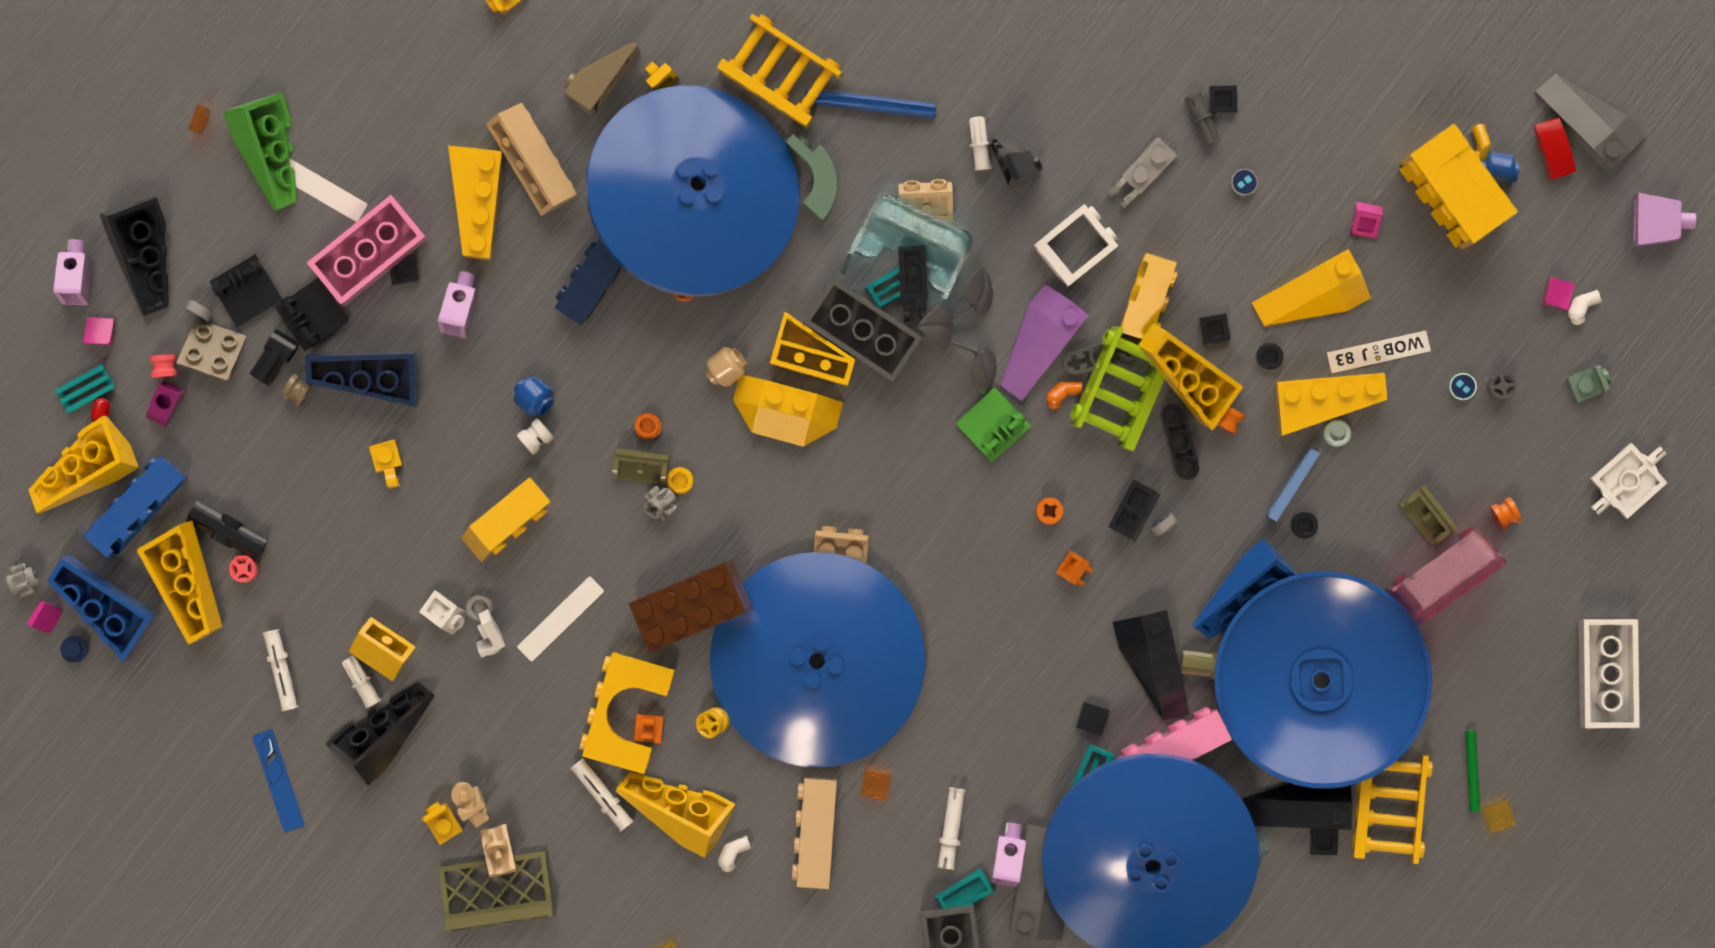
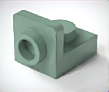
(1589, 383)

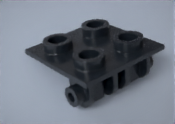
(245, 290)
(311, 314)

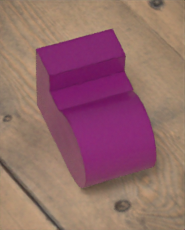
(164, 403)

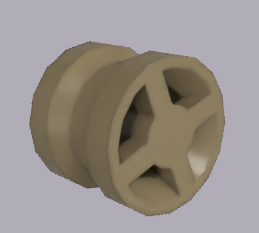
(296, 390)

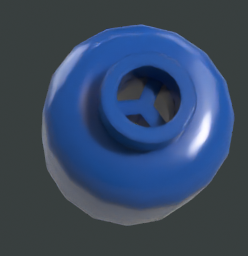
(1502, 168)
(533, 396)

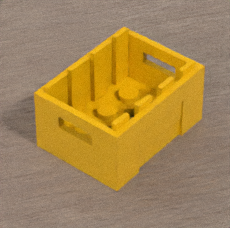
(1457, 187)

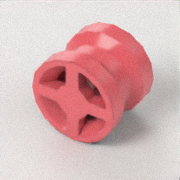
(163, 366)
(240, 566)

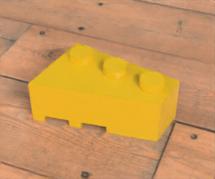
(1148, 295)
(810, 354)
(506, 520)

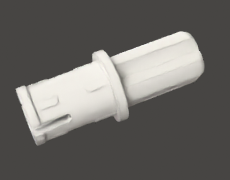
(979, 143)
(361, 681)

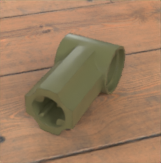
(1198, 663)

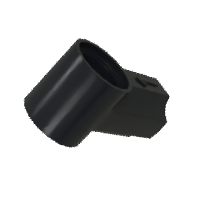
(278, 351)

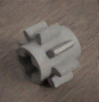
(659, 503)
(22, 580)

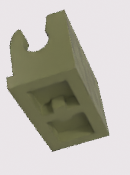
(640, 466)
(1428, 515)

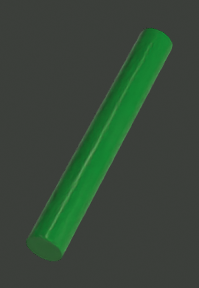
(1472, 771)

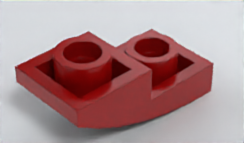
(1555, 148)

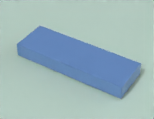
(1292, 485)

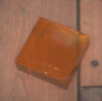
(199, 119)
(875, 785)

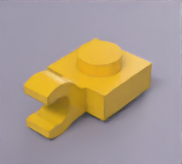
(386, 459)

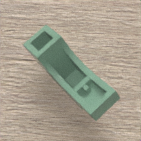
(825, 180)

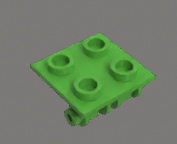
(993, 424)

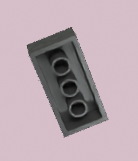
(862, 330)
(950, 927)

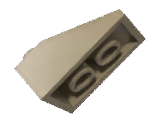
(596, 81)

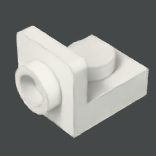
(443, 613)
(492, 637)

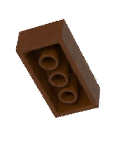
(690, 606)

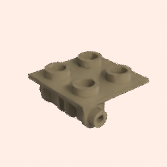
(211, 350)

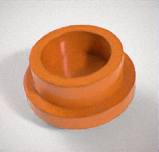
(647, 426)

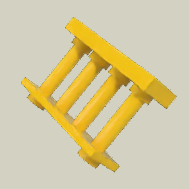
(778, 97)
(1364, 817)

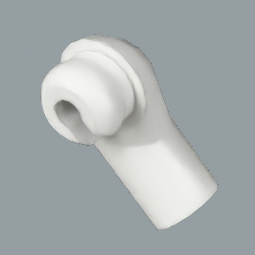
(1580, 305)
(730, 851)

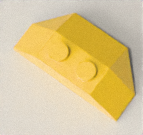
(785, 411)

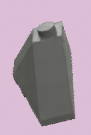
(1595, 124)
(1032, 909)

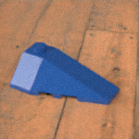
(1252, 573)

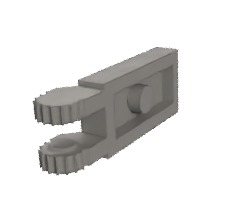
(1144, 170)

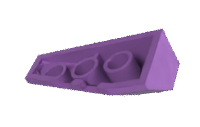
(1043, 334)

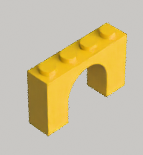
(602, 741)

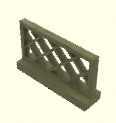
(498, 915)

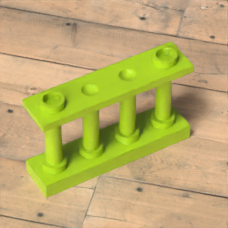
(1138, 409)

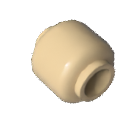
(725, 366)

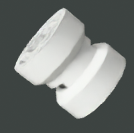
(535, 436)

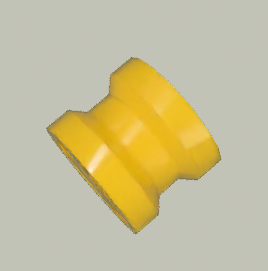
(710, 728)

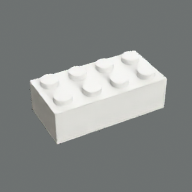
(1608, 673)

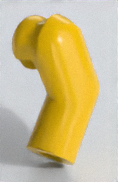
(1483, 141)

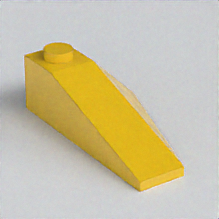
(1324, 290)
(92, 462)
(685, 815)

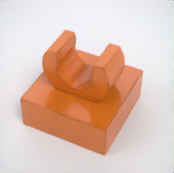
(1073, 568)
(648, 728)

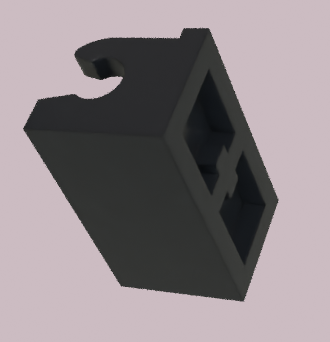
(1134, 510)

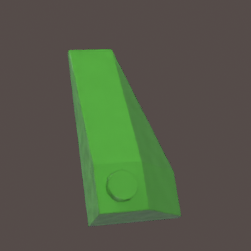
(263, 140)

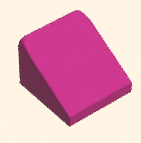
(1366, 220)
(1558, 293)
(99, 331)
(45, 617)

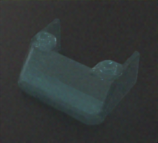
(898, 223)

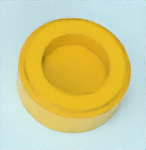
(680, 480)

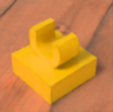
(660, 77)

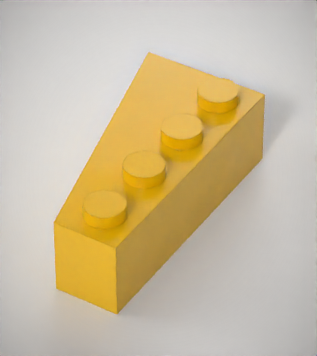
(477, 195)
(1194, 379)
(1321, 399)
(183, 581)

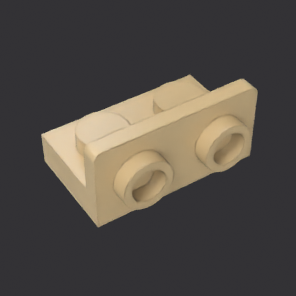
(931, 197)
(850, 545)

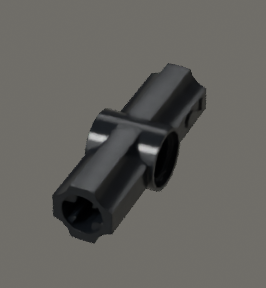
(227, 530)

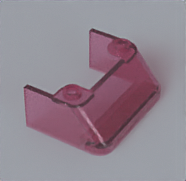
(1447, 576)

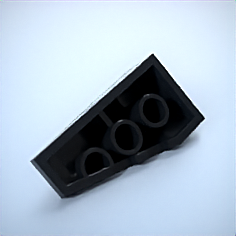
(1015, 163)
(138, 241)
(1152, 655)
(374, 741)
(1302, 807)

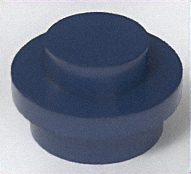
(74, 649)

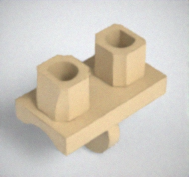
(469, 803)
(498, 851)

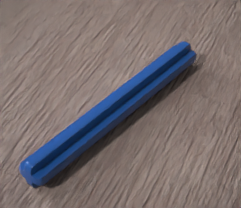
(875, 104)

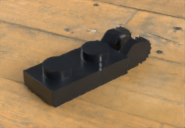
(913, 278)

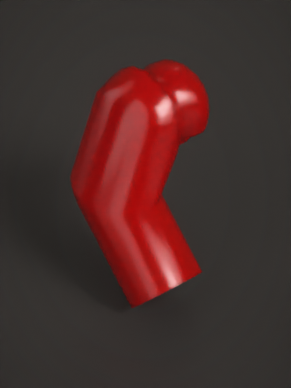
(100, 408)

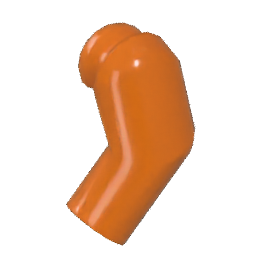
(1060, 391)

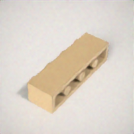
(531, 159)
(816, 833)

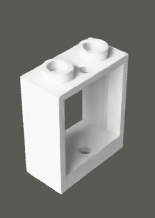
(1054, 261)

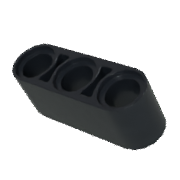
(1179, 428)

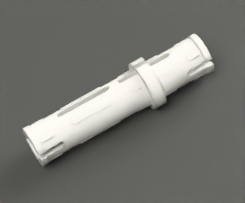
(282, 678)
(602, 795)
(951, 828)

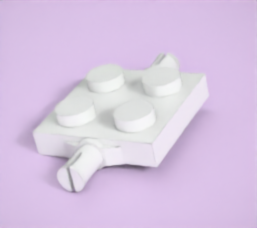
(1628, 480)

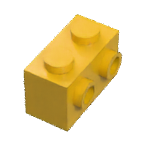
(381, 649)

